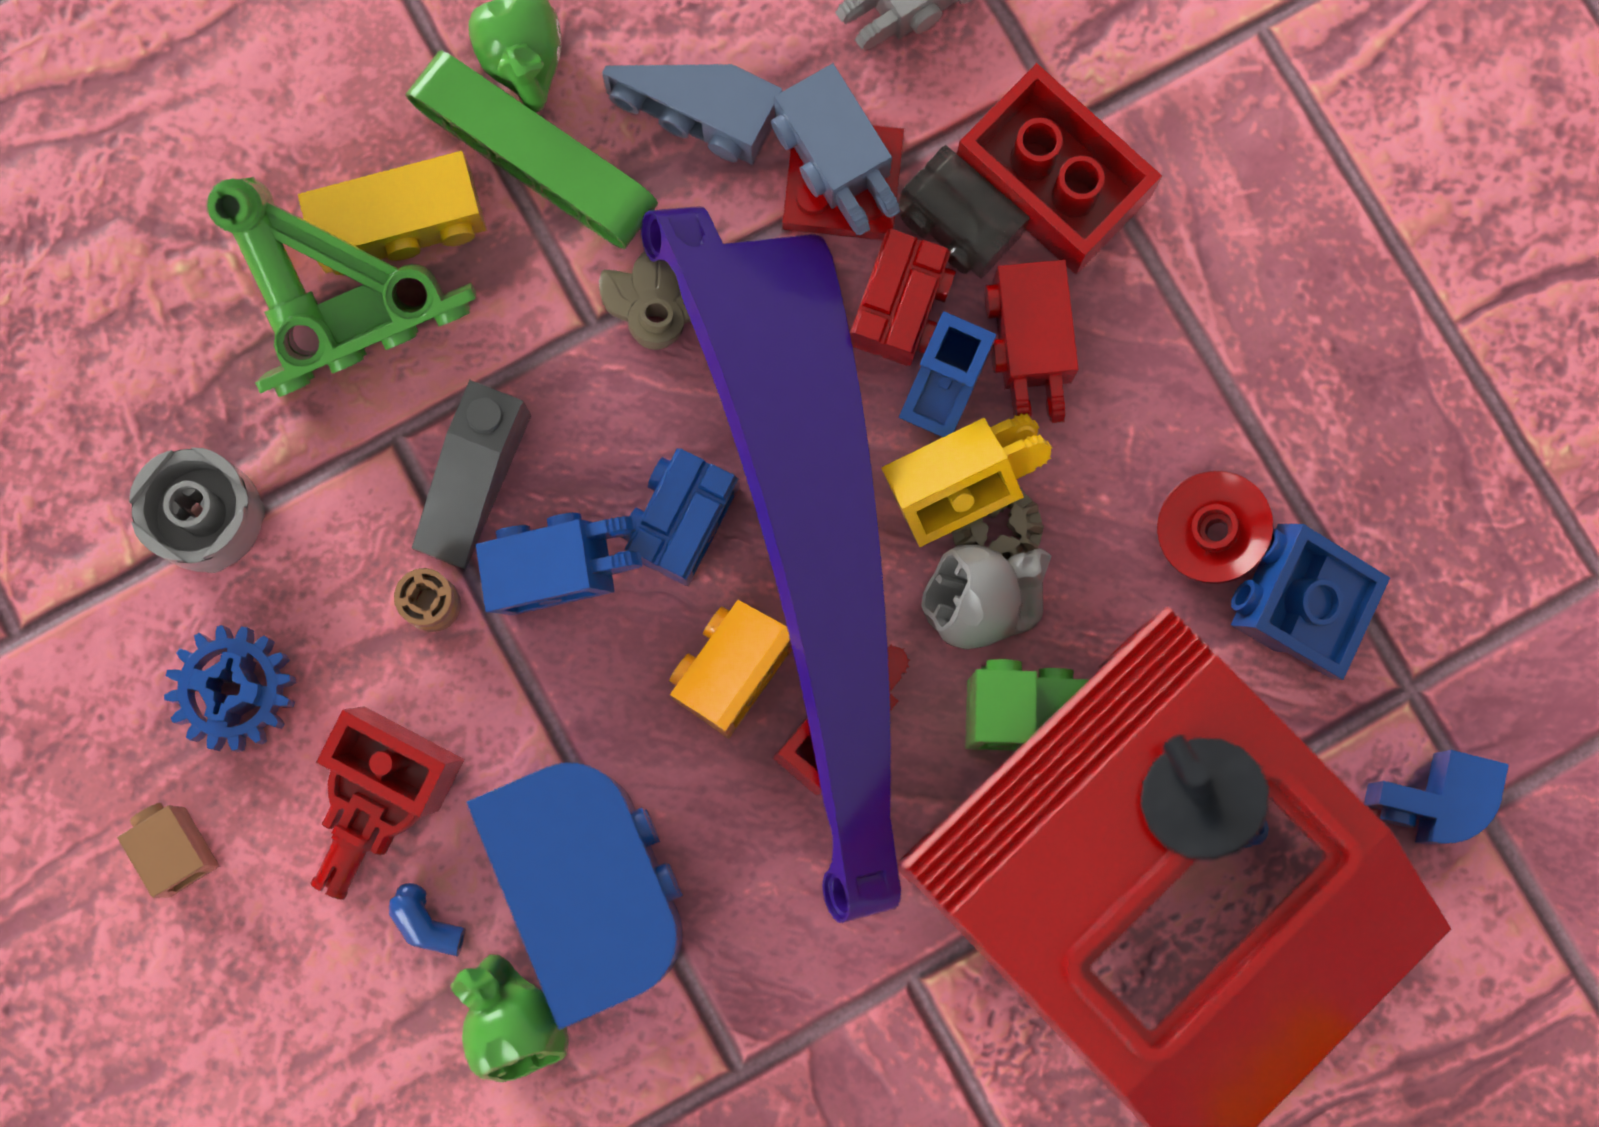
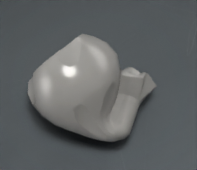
(983, 596)

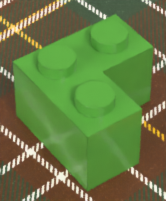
(1012, 704)

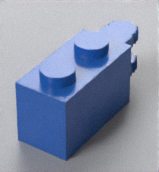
(552, 563)

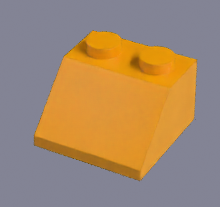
(732, 667)

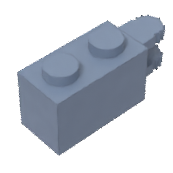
(835, 144)

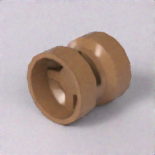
(434, 608)

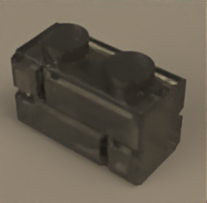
(961, 213)

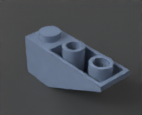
(707, 101)

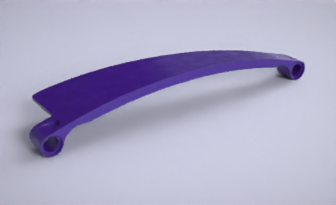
(795, 409)

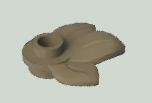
(646, 293)

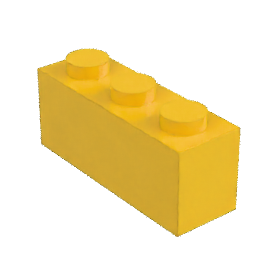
(400, 208)

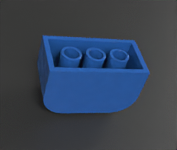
(582, 886)

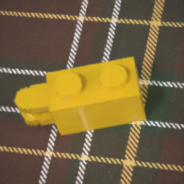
(965, 475)

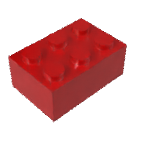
(1059, 167)

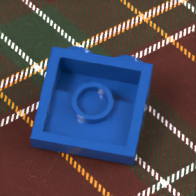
(1309, 600)

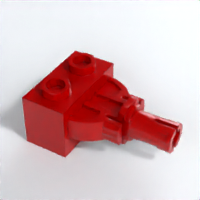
(376, 789)

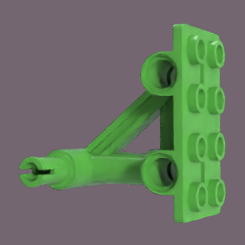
(343, 322)

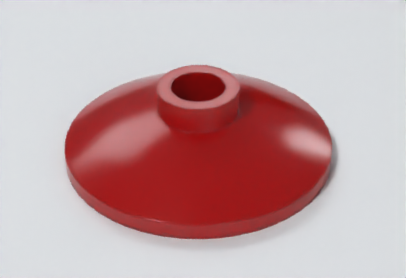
(1210, 500)

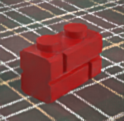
(900, 297)

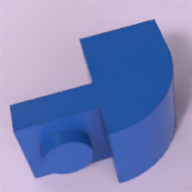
(947, 375)
(1457, 802)

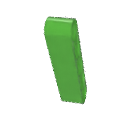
(531, 149)

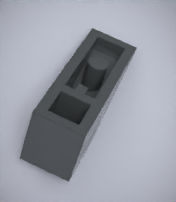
(470, 473)

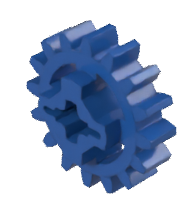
(226, 710)

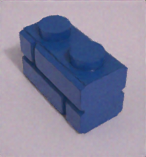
(681, 515)

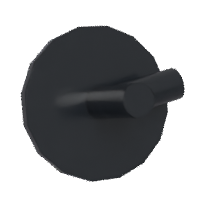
(1204, 798)

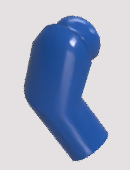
(417, 926)

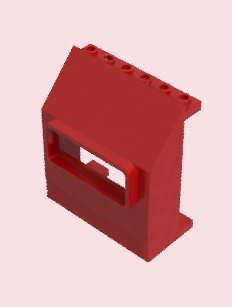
(1062, 863)

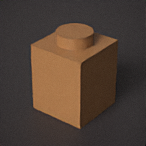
(167, 849)

